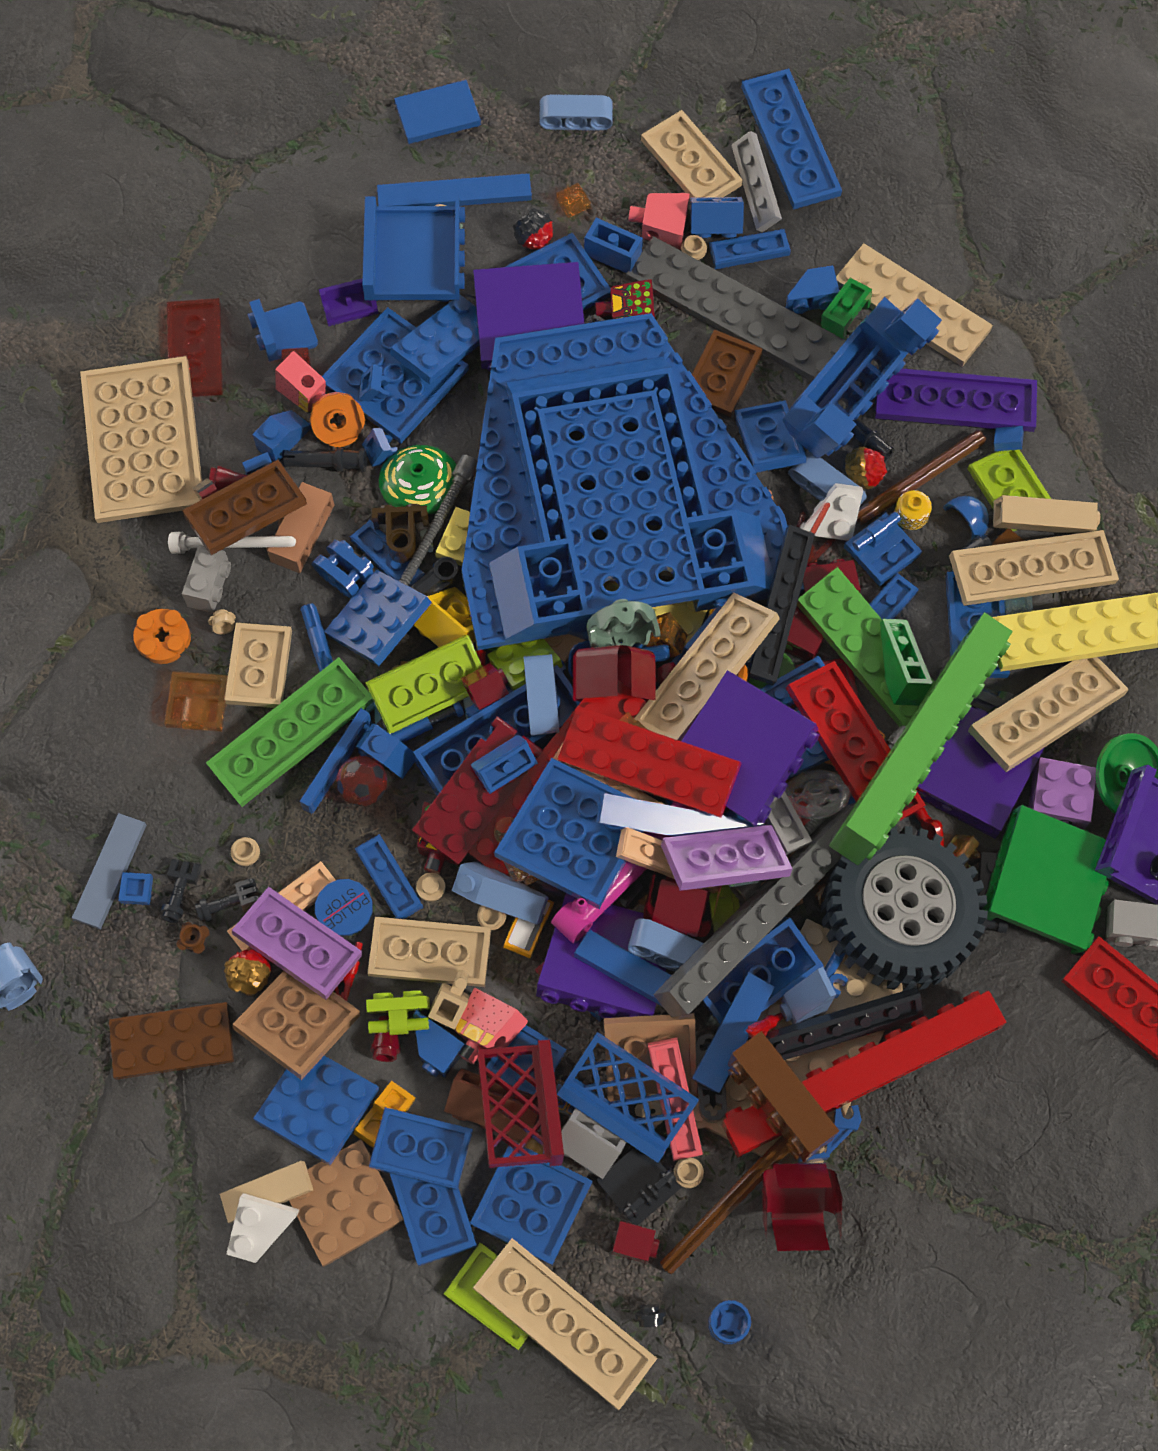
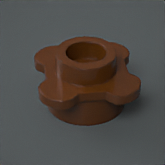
(189, 930)

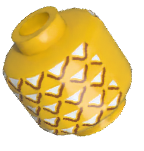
(914, 509)

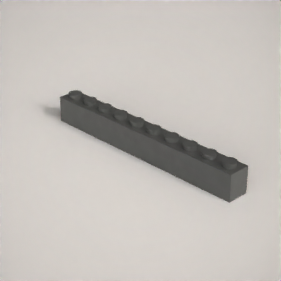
(751, 922)

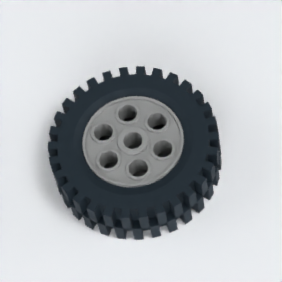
(883, 945)

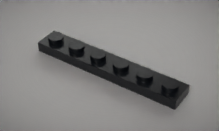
(782, 599)
(847, 1024)

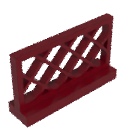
(546, 1101)

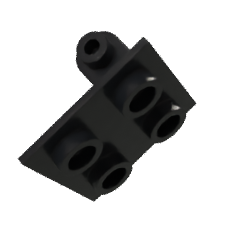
(639, 1185)

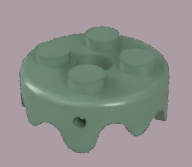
(622, 622)

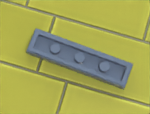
(108, 871)

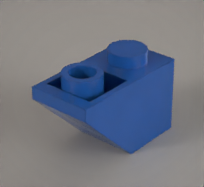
(813, 290)

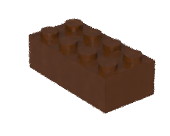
(782, 1097)

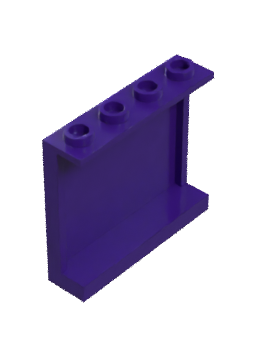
(525, 301)
(758, 733)
(971, 783)
(1134, 836)
(582, 986)

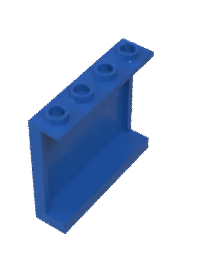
(413, 252)

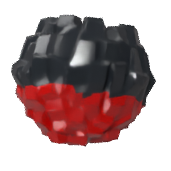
(533, 229)

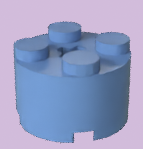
(16, 977)

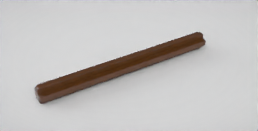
(920, 476)
(724, 1207)

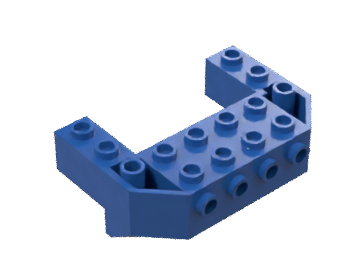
(881, 337)

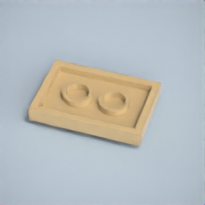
(258, 665)

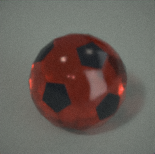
(361, 781)

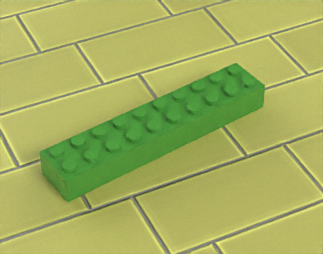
(922, 741)

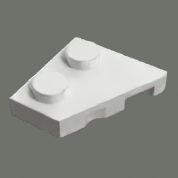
(841, 515)
(257, 1226)

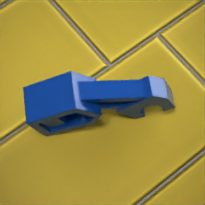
(845, 1127)

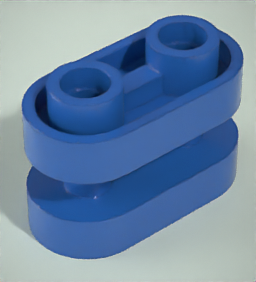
(343, 553)

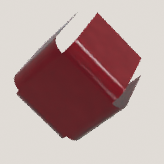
(600, 667)
(679, 909)
(802, 1194)

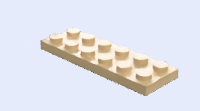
(958, 331)
(1033, 567)
(721, 647)
(1047, 711)
(565, 1324)

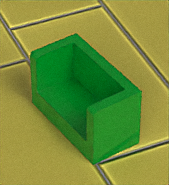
(846, 307)

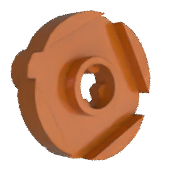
(350, 426)
(150, 625)

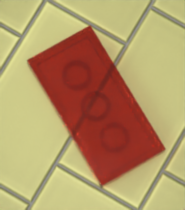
(196, 333)

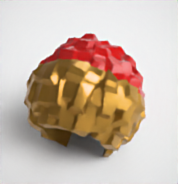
(865, 467)
(247, 972)

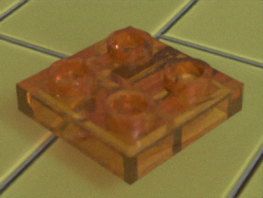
(196, 701)

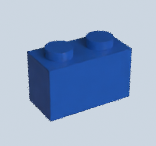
(716, 216)
(612, 245)

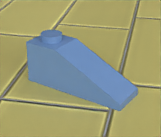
(499, 892)
(808, 998)

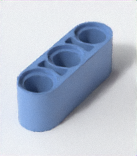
(576, 112)
(818, 477)
(541, 694)
(661, 944)

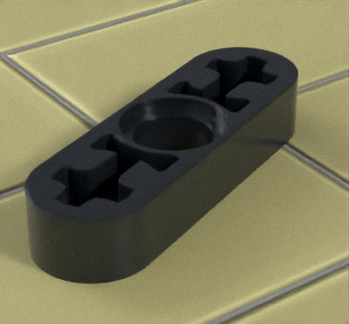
(720, 1100)

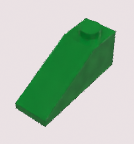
(903, 664)

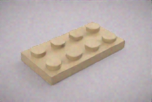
(691, 158)
(428, 951)

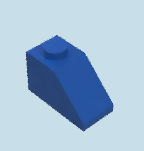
(280, 433)
(387, 750)
(437, 1048)

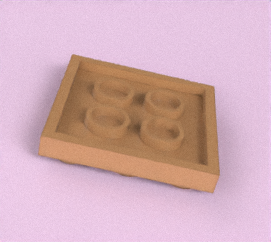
(295, 1023)
(635, 1034)
(346, 1205)

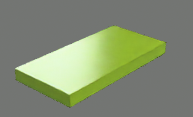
(424, 684)

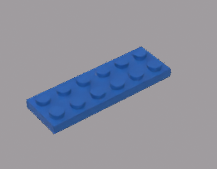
(791, 139)

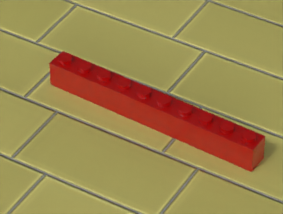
(877, 1065)

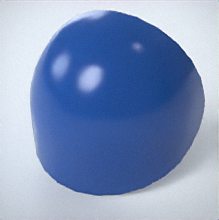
(973, 511)

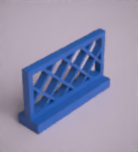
(618, 1120)

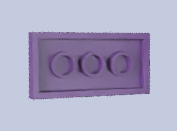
(726, 857)
(297, 943)

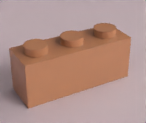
(305, 526)

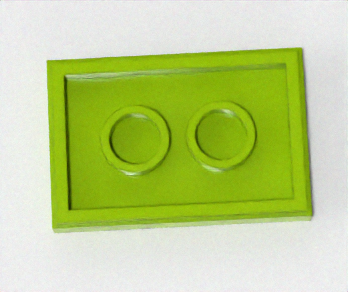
(1006, 475)
(463, 1295)

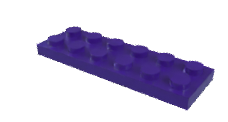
(959, 399)

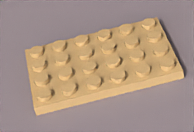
(141, 439)

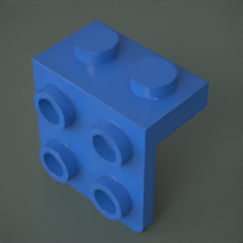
(282, 328)

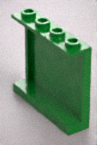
(1048, 879)

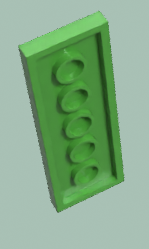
(854, 634)
(290, 731)

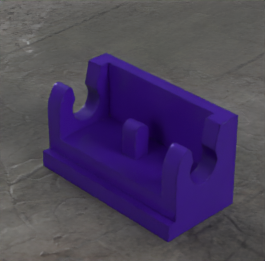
(346, 302)

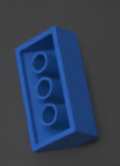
(779, 959)

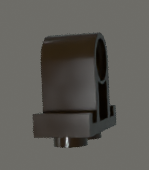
(400, 528)

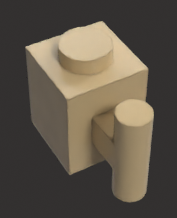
(450, 1001)

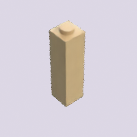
(1045, 515)

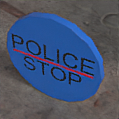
(344, 907)

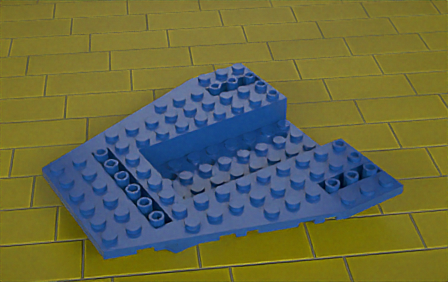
(531, 524)

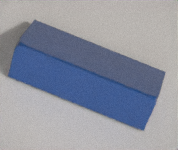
(504, 763)

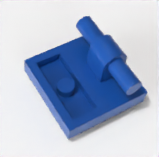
(883, 548)

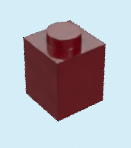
(485, 685)
(635, 1243)

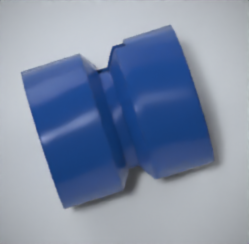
(729, 1322)

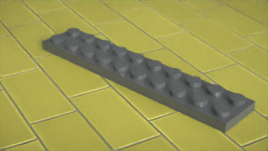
(736, 309)

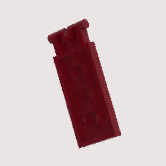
(464, 805)

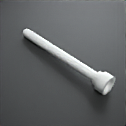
(180, 542)

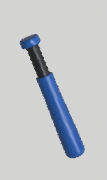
(425, 724)

